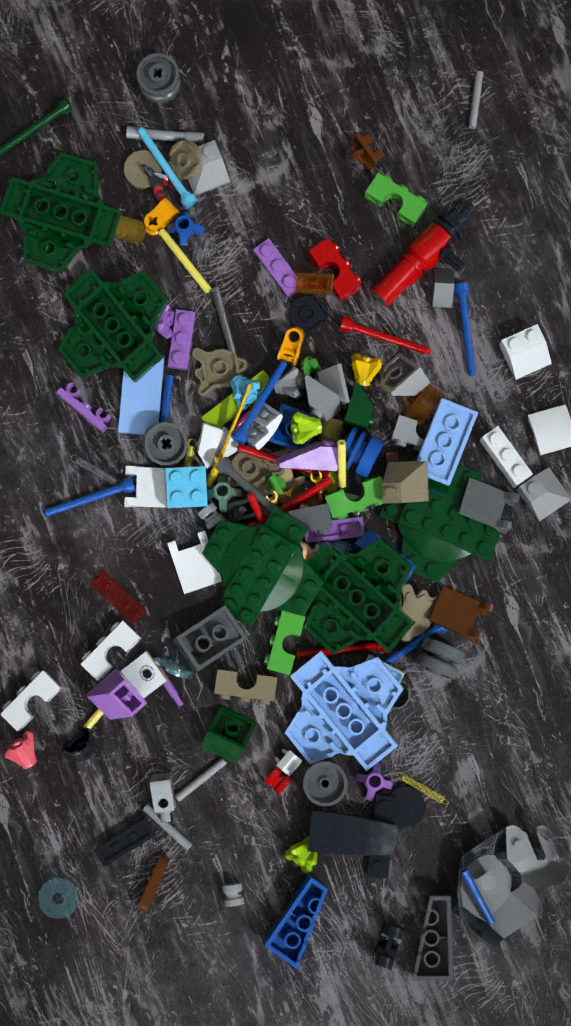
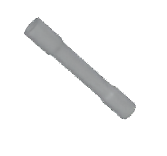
(196, 137)

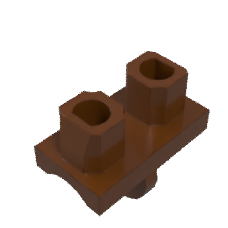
(363, 153)

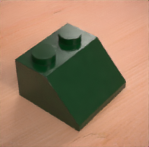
(359, 411)
(228, 734)

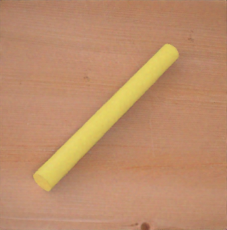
(184, 260)

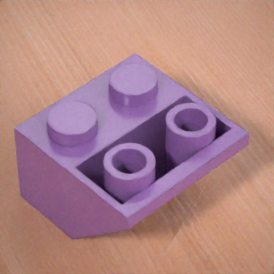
(116, 696)

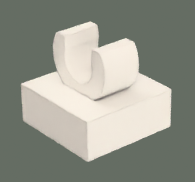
(288, 762)

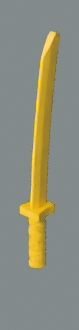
(213, 475)

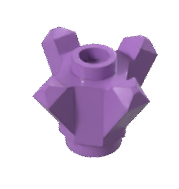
(164, 322)
(373, 781)

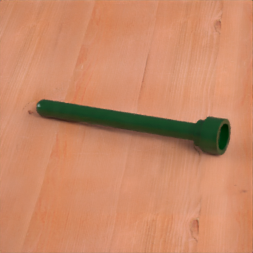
(61, 109)

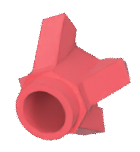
(22, 751)

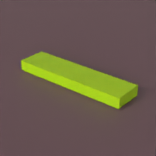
(227, 409)

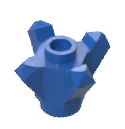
(185, 228)

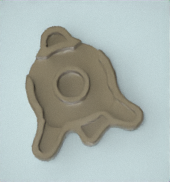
(217, 369)
(254, 469)
(419, 608)

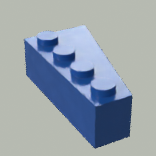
(295, 923)

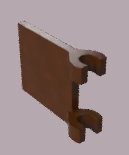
(459, 613)

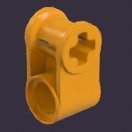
(163, 215)
(291, 347)

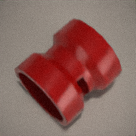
(277, 780)

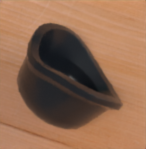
(81, 745)

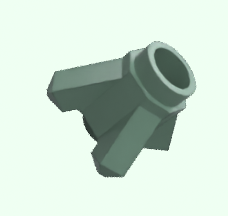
(223, 493)

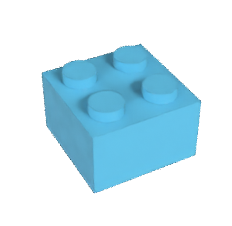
(185, 487)

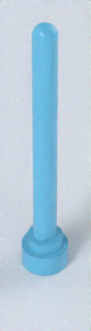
(187, 198)

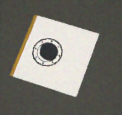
(144, 674)

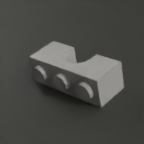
(406, 434)

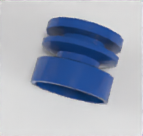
(361, 452)

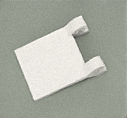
(149, 487)
(192, 567)

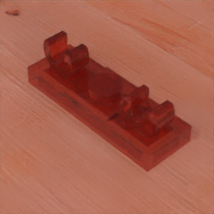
(118, 597)

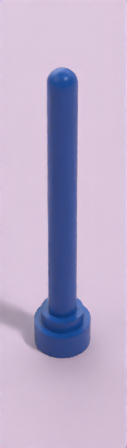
(461, 291)
(240, 434)
(126, 485)
(414, 643)

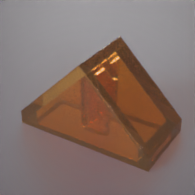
(314, 284)
(425, 404)

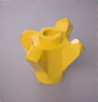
(365, 368)

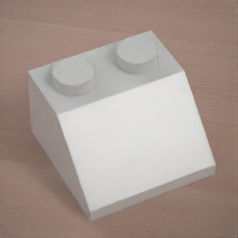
(525, 351)

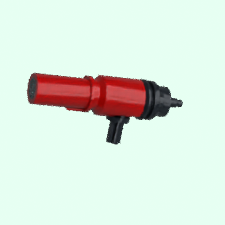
(424, 253)

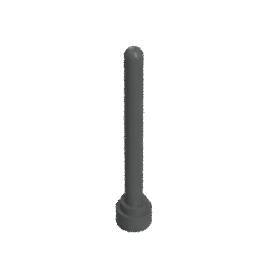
(225, 466)

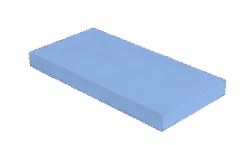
(141, 401)
(446, 440)

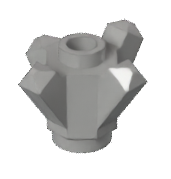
(291, 383)

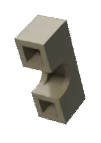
(227, 686)

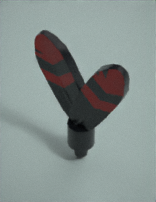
(157, 181)

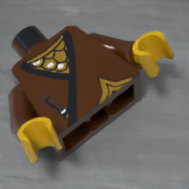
(316, 499)

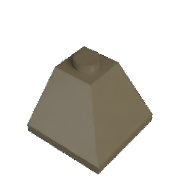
(405, 482)

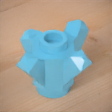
(239, 386)

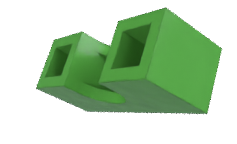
(383, 189)
(341, 505)
(287, 624)

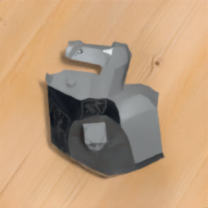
(507, 879)

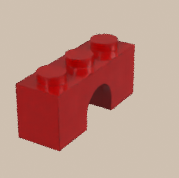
(327, 255)

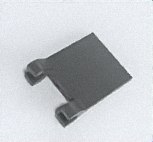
(487, 504)

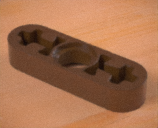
(153, 883)

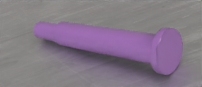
(171, 689)

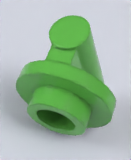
(310, 365)
(276, 483)

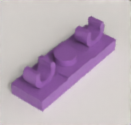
(83, 408)

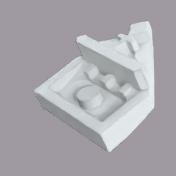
(211, 443)

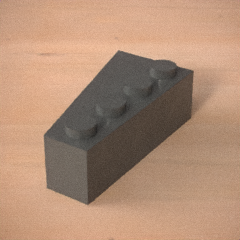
(435, 951)

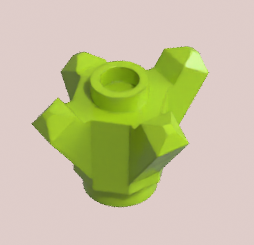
(304, 427)
(301, 856)

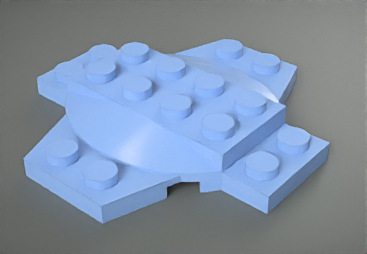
(344, 710)

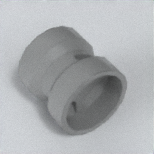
(214, 519)
(233, 894)

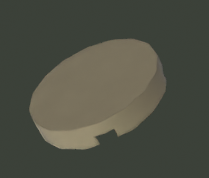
(185, 159)
(135, 172)

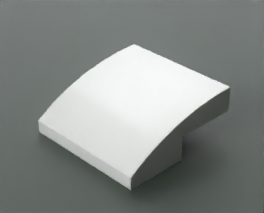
(263, 426)
(551, 429)

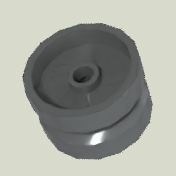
(158, 78)
(176, 445)
(440, 656)
(325, 771)

